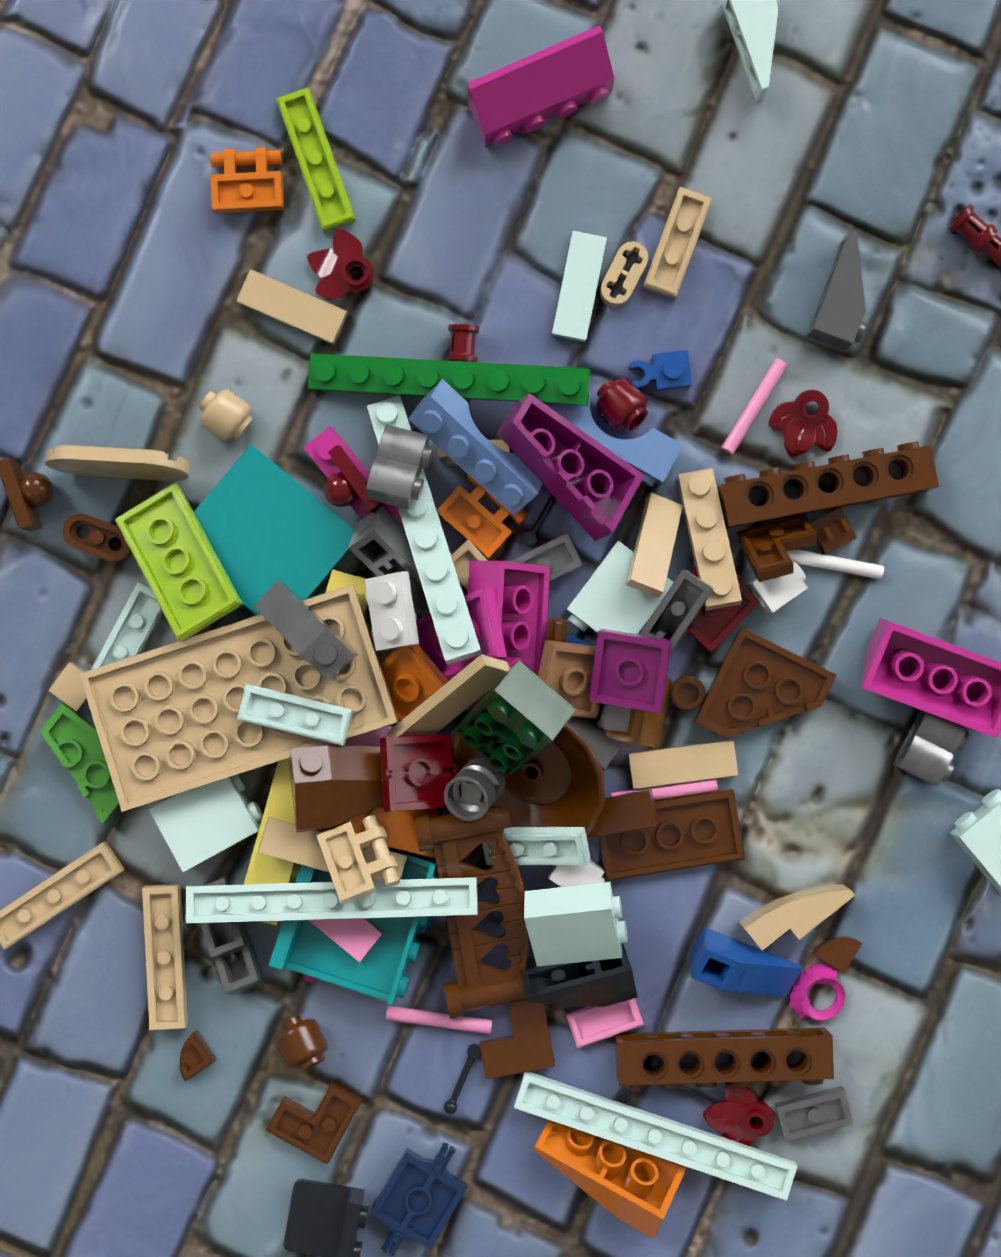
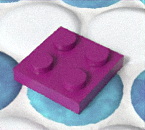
(630, 670)

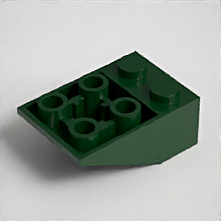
(515, 719)

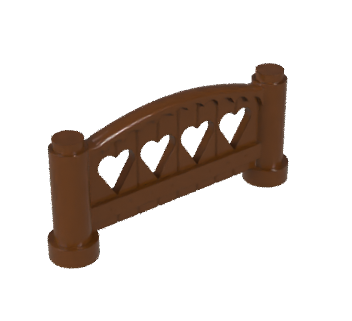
(452, 841)

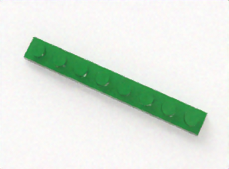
(468, 379)

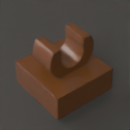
(832, 530)

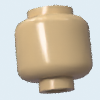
(225, 414)

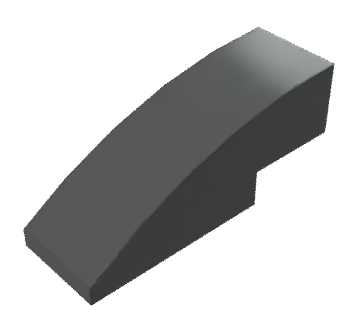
(233, 953)

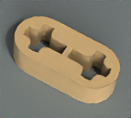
(616, 271)

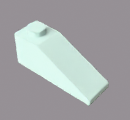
(754, 32)

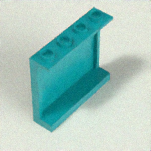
(271, 530)
(382, 971)

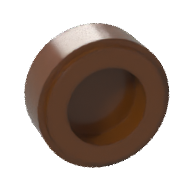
(687, 693)

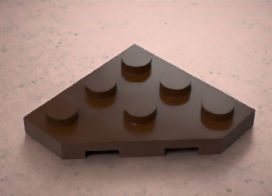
(760, 686)

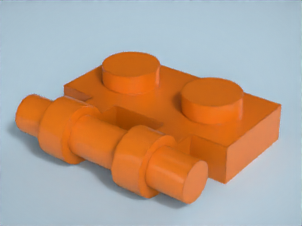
(246, 191)
(475, 521)

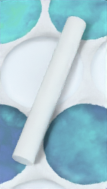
(836, 563)

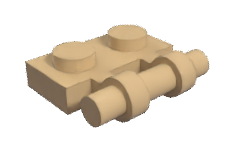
(347, 864)

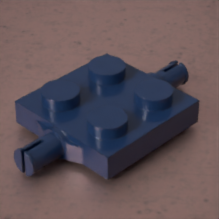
(418, 1199)

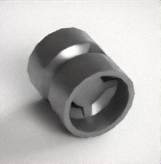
(474, 789)

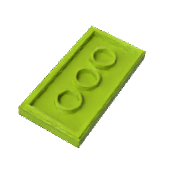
(178, 562)

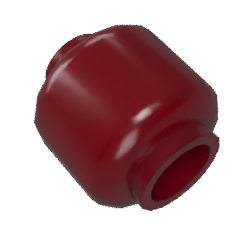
(621, 405)

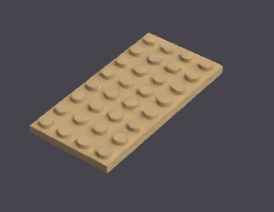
(175, 709)

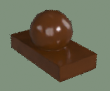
(25, 493)

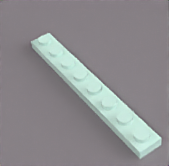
(431, 554)
(321, 901)
(656, 1135)

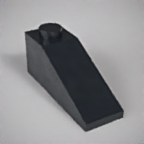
(581, 983)

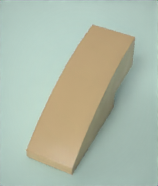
(794, 912)

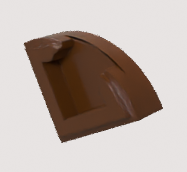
(838, 951)
(195, 1056)

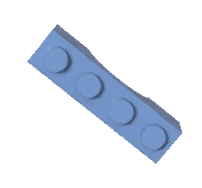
(450, 426)
(650, 453)

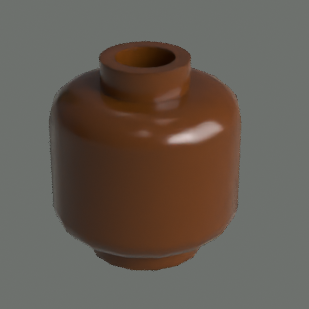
(301, 1043)

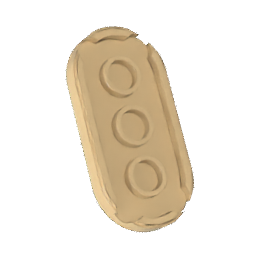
(116, 463)

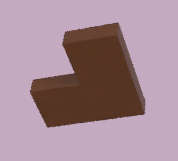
(768, 545)
(526, 1049)
(316, 1131)

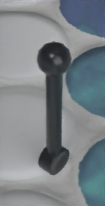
(530, 537)
(473, 1053)

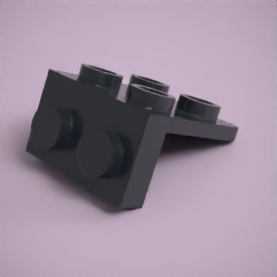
(325, 1219)

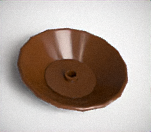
(562, 793)

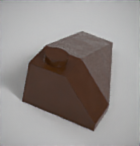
(334, 784)

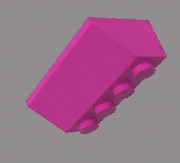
(541, 87)
(521, 604)
(934, 677)

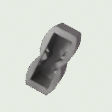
(398, 467)
(930, 747)

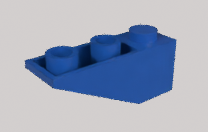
(739, 966)

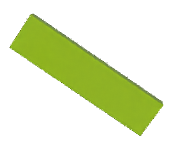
(316, 160)

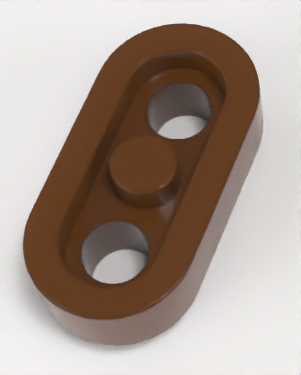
(99, 538)

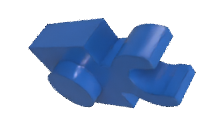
(668, 371)

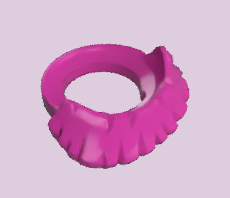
(818, 974)

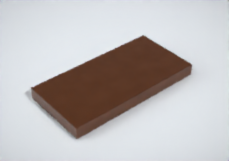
(689, 835)

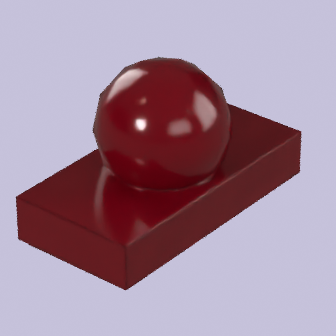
(345, 486)

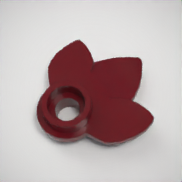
(337, 265)
(805, 429)
(734, 1115)

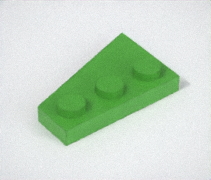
(80, 751)

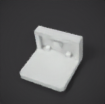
(391, 611)

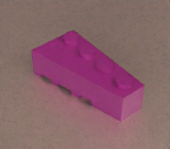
(571, 465)

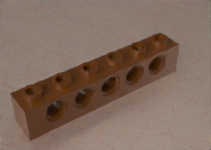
(916, 477)
(812, 1068)

